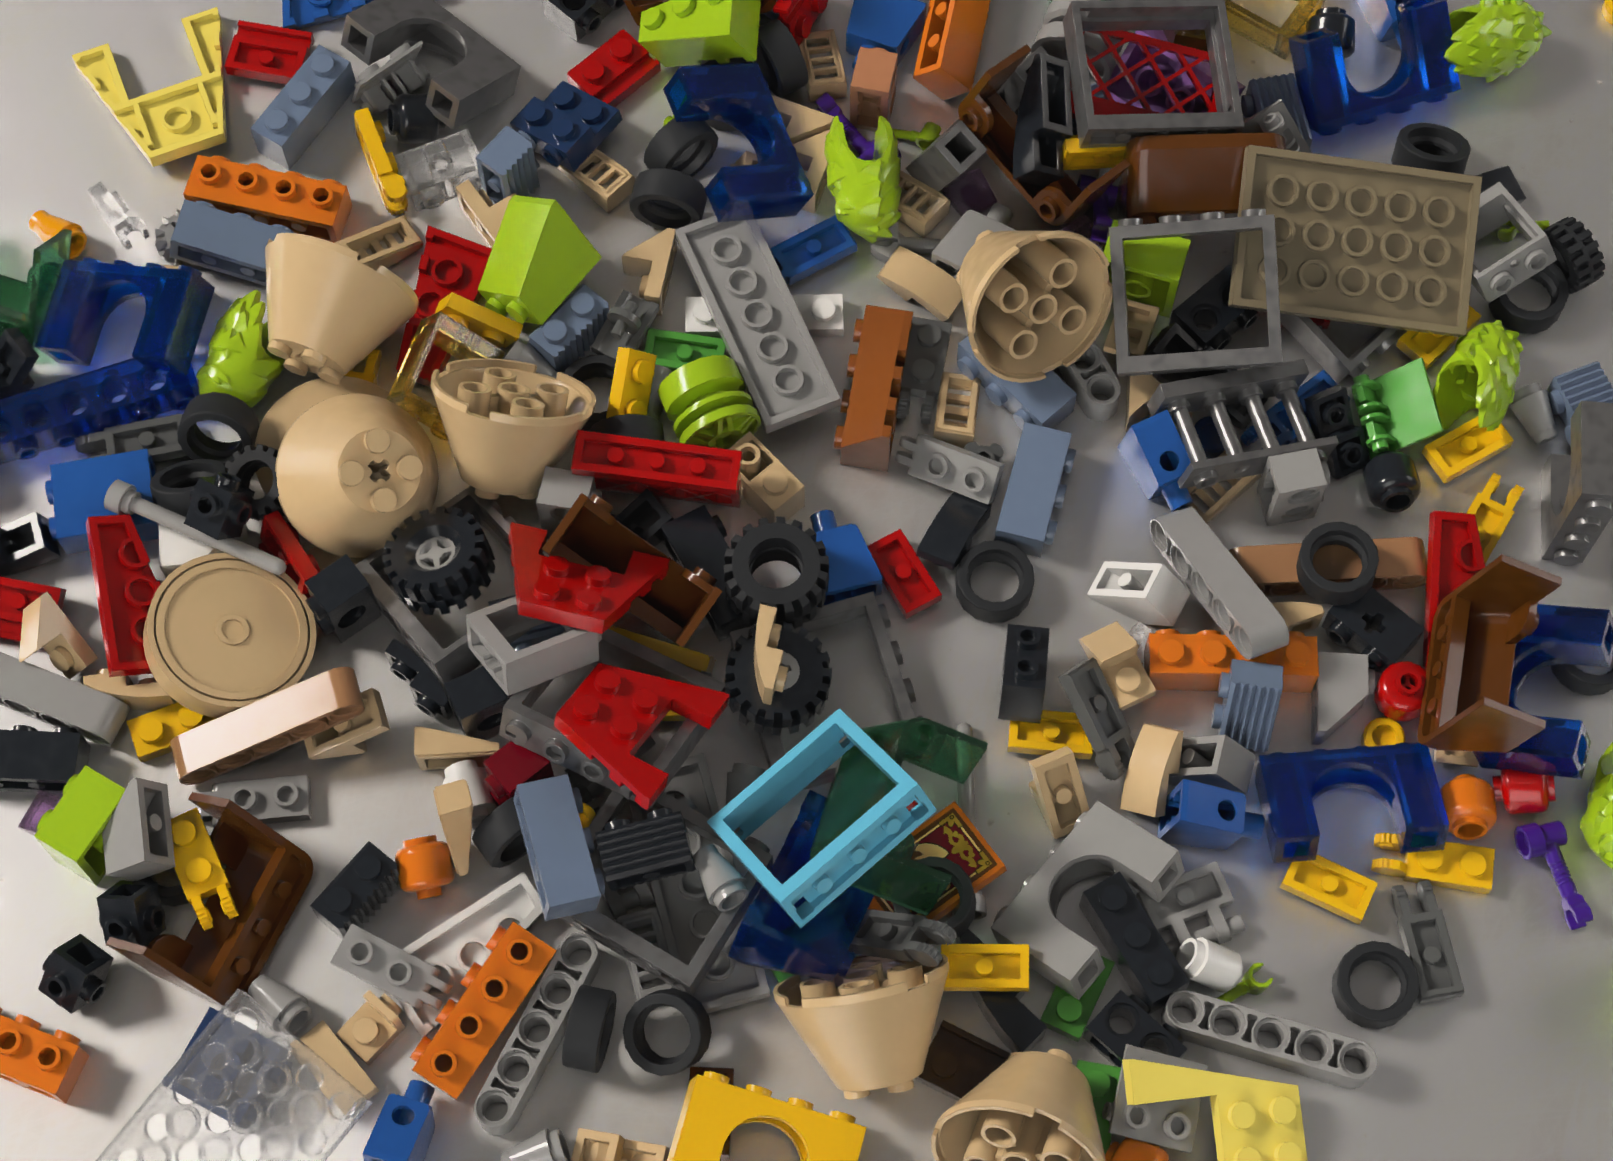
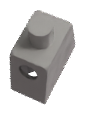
(962, 236)

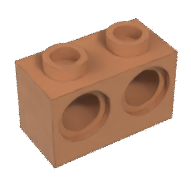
(873, 87)

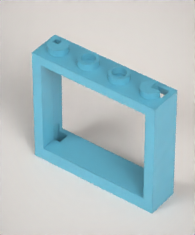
(849, 853)

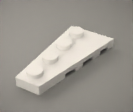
(463, 940)

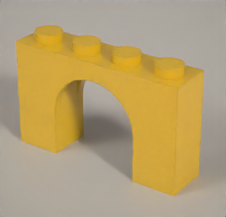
(716, 1108)

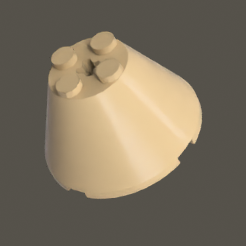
(1033, 300)
(328, 306)
(508, 422)
(355, 473)
(869, 1025)
(1023, 1111)

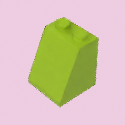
(535, 260)

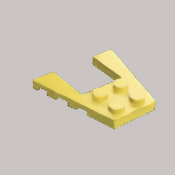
(175, 118)
(1249, 1115)

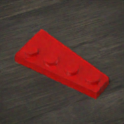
(445, 267)
(1452, 559)
(122, 589)

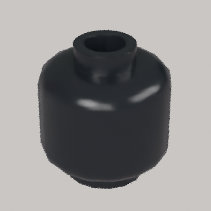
(1338, 21)
(413, 120)
(1392, 481)

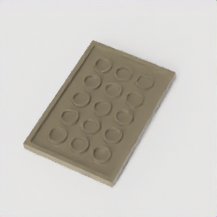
(1359, 240)

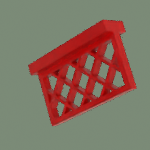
(1109, 106)
(663, 467)

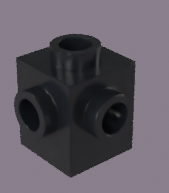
(220, 506)
(132, 912)
(75, 973)

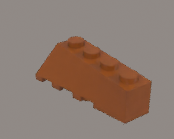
(875, 388)

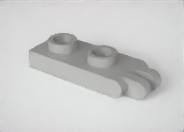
(951, 467)
(268, 798)
(389, 968)

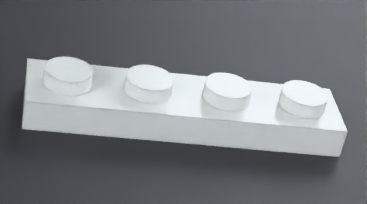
(819, 311)

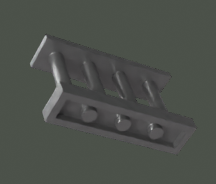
(1248, 389)

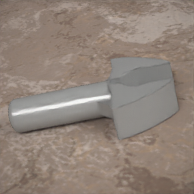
(914, 244)

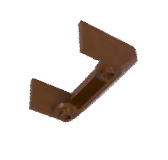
(995, 127)
(1185, 174)
(595, 537)
(1474, 659)
(266, 885)

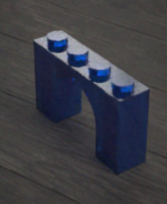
(1420, 76)
(743, 100)
(92, 290)
(1561, 637)
(1395, 774)

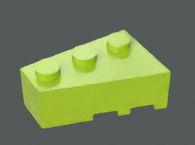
(701, 30)

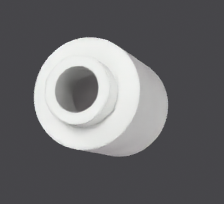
(482, 800)
(1210, 964)

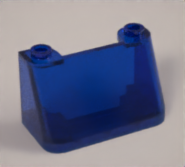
(771, 937)

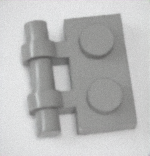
(1192, 896)

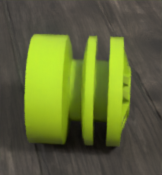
(709, 403)

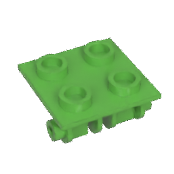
(1396, 408)

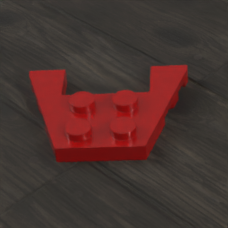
(576, 593)
(620, 710)

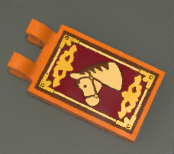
(951, 837)

